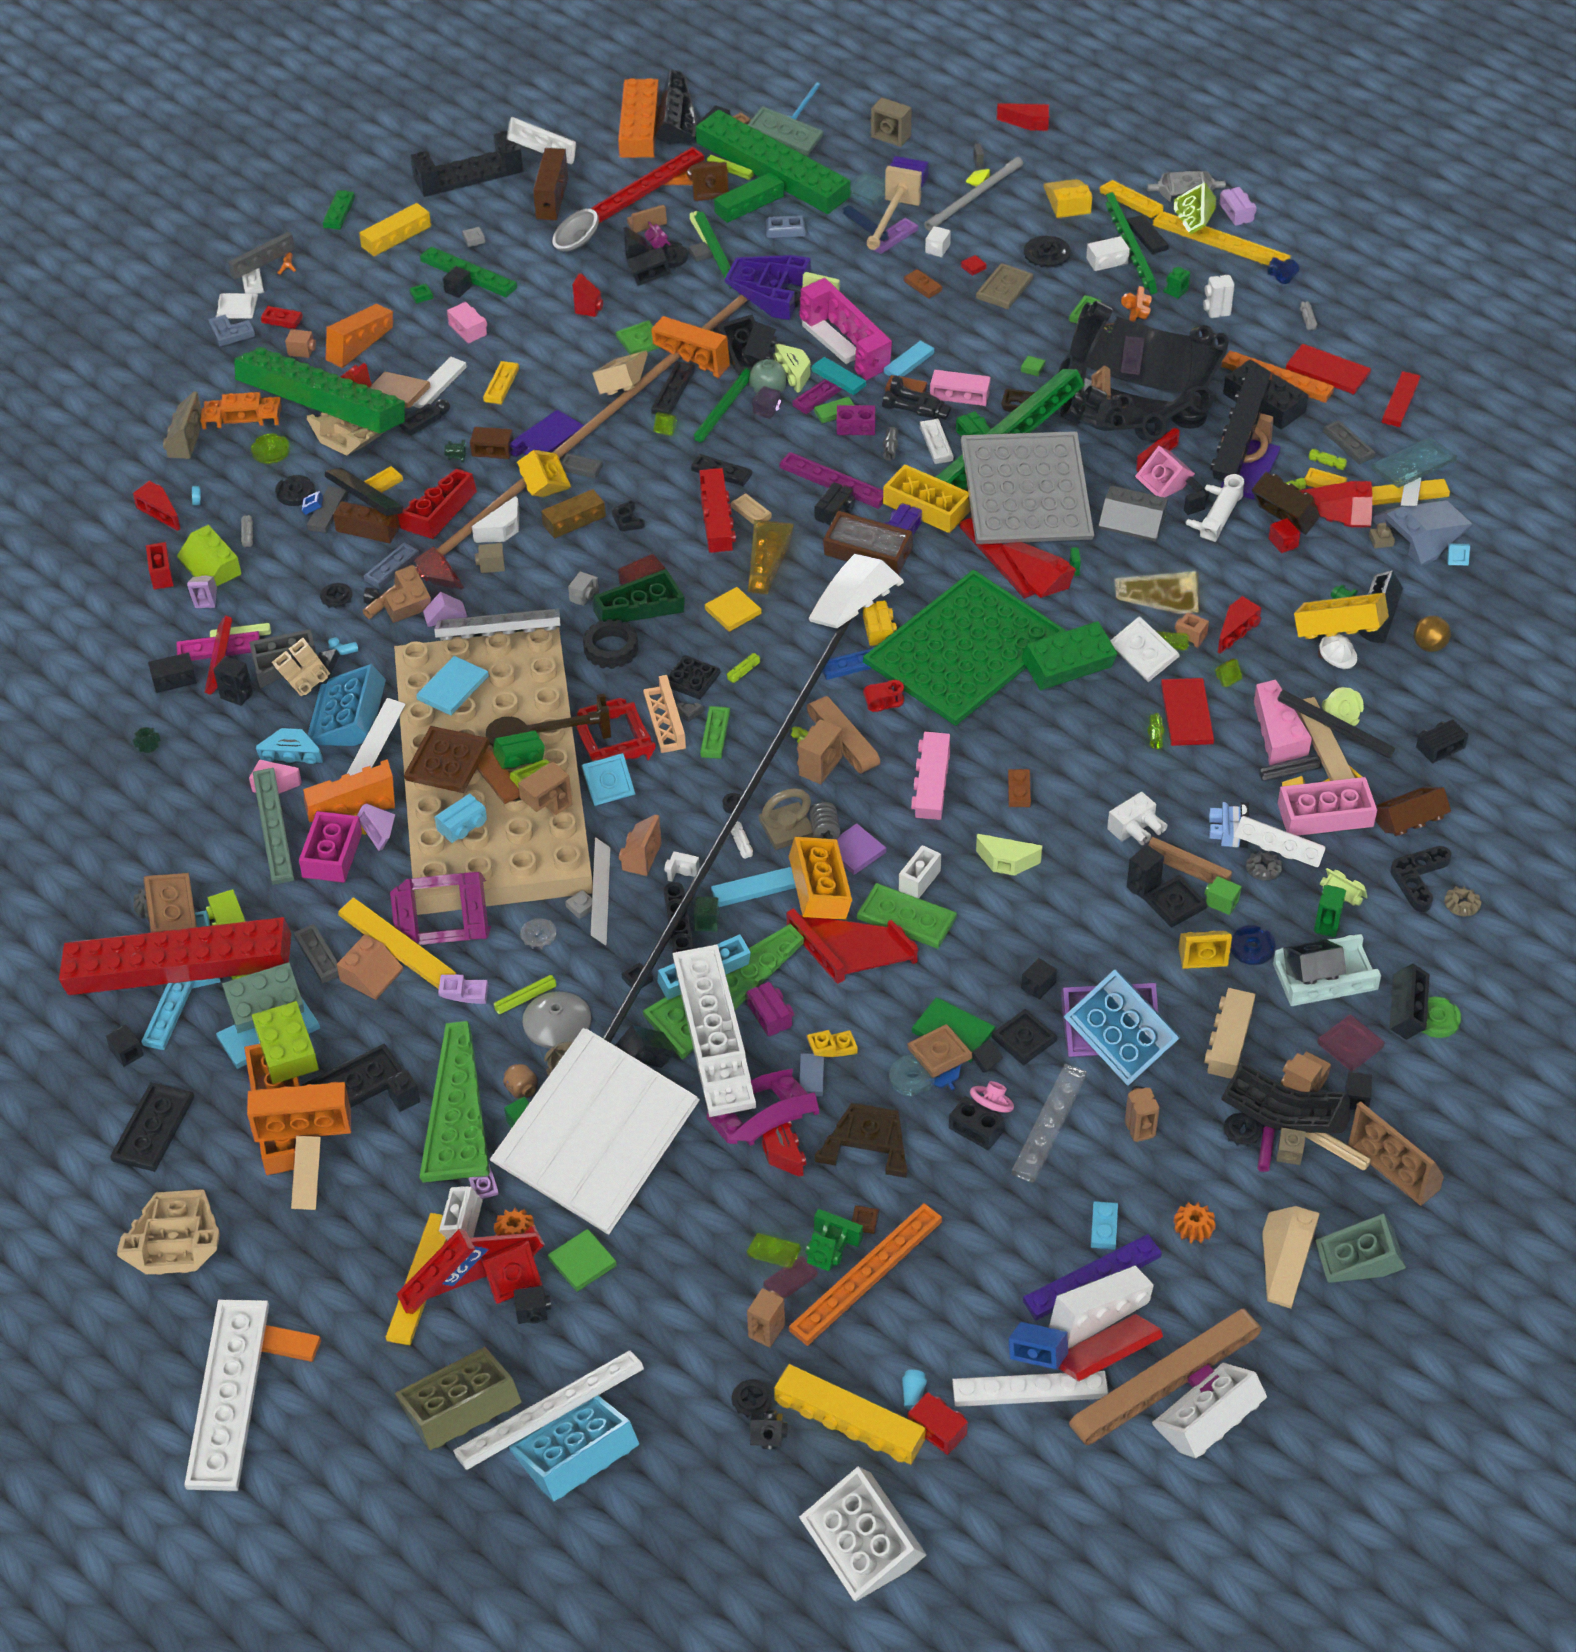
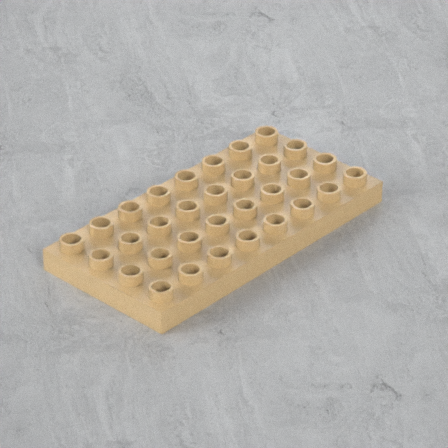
(516, 849)

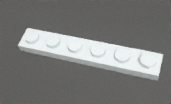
(1027, 1389)

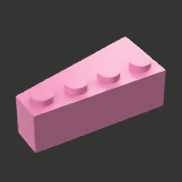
(932, 775)

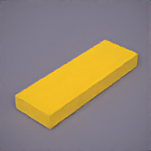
(501, 382)

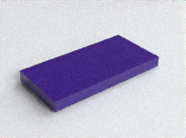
(1253, 471)

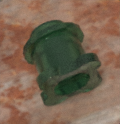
(455, 450)

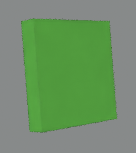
(637, 338)
(582, 1260)

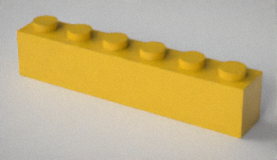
(849, 1414)

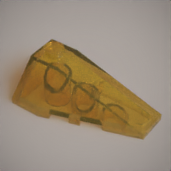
(1166, 592)

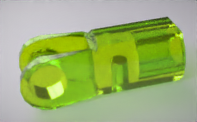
(1176, 640)

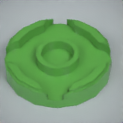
(1442, 1018)

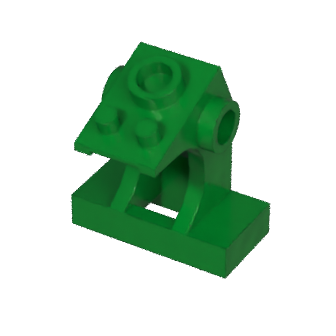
(827, 1248)

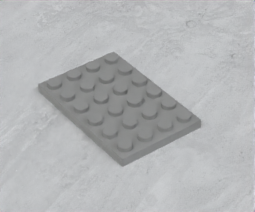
(494, 623)

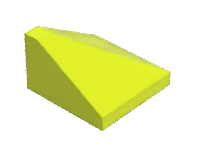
(978, 177)

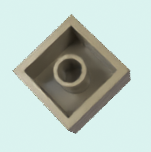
(891, 122)

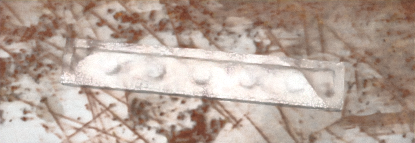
(1049, 1123)

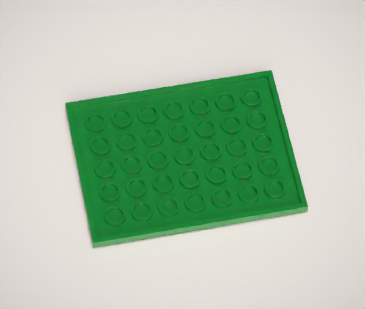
(961, 647)

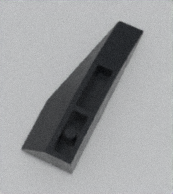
(676, 112)

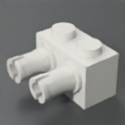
(1133, 816)

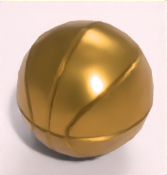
(1432, 633)

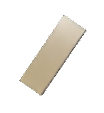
(306, 1172)

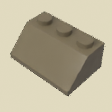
(184, 428)

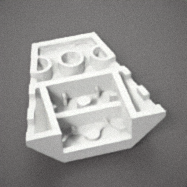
(853, 588)

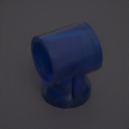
(1283, 271)

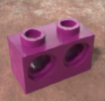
(855, 419)

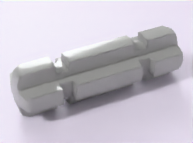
(1308, 315)
(247, 531)

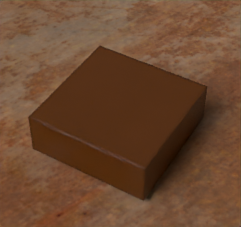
(866, 1217)

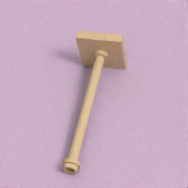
(900, 186)

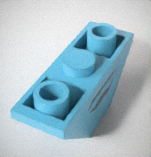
(289, 746)

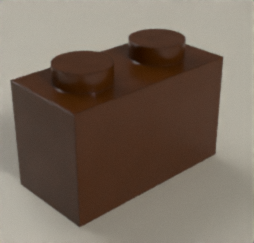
(491, 442)

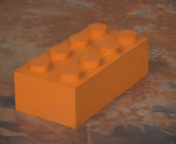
(299, 1111)

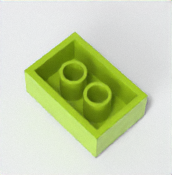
(284, 1042)

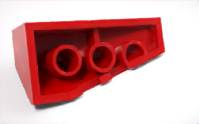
(1345, 502)
(1042, 570)

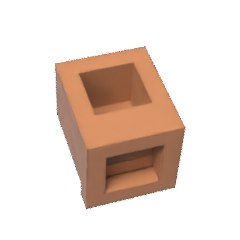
(1193, 626)

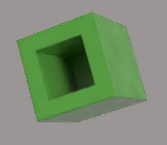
(1222, 895)

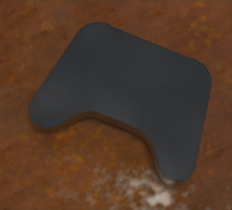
(625, 519)

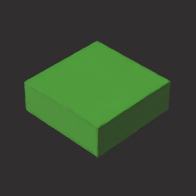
(1033, 366)

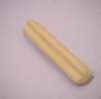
(1340, 1149)

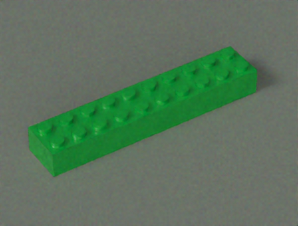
(763, 155)
(320, 390)

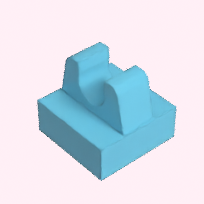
(1458, 554)

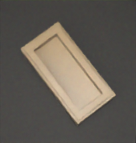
(750, 509)

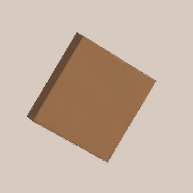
(939, 1051)

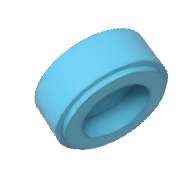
(196, 495)

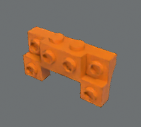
(241, 409)

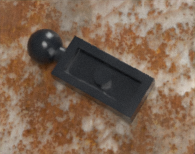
(424, 416)

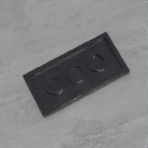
(363, 1075)
(152, 1127)

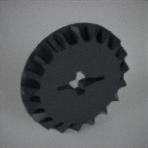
(1047, 251)

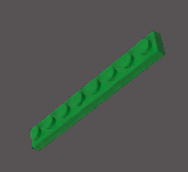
(1137, 256)

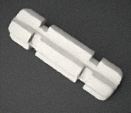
(742, 841)

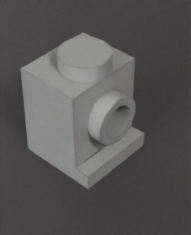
(583, 588)

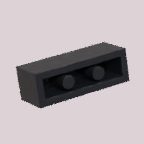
(1409, 1001)

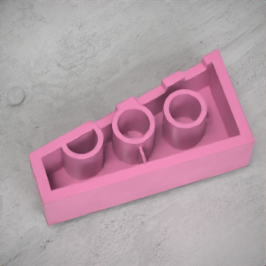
(1280, 725)

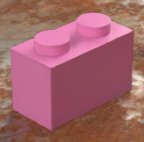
(467, 322)

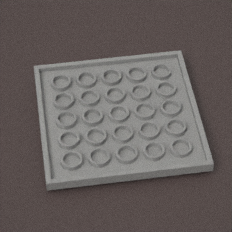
(1026, 487)

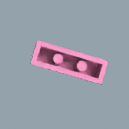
(960, 387)

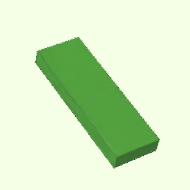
(715, 732)

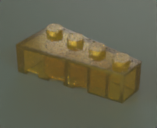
(768, 550)

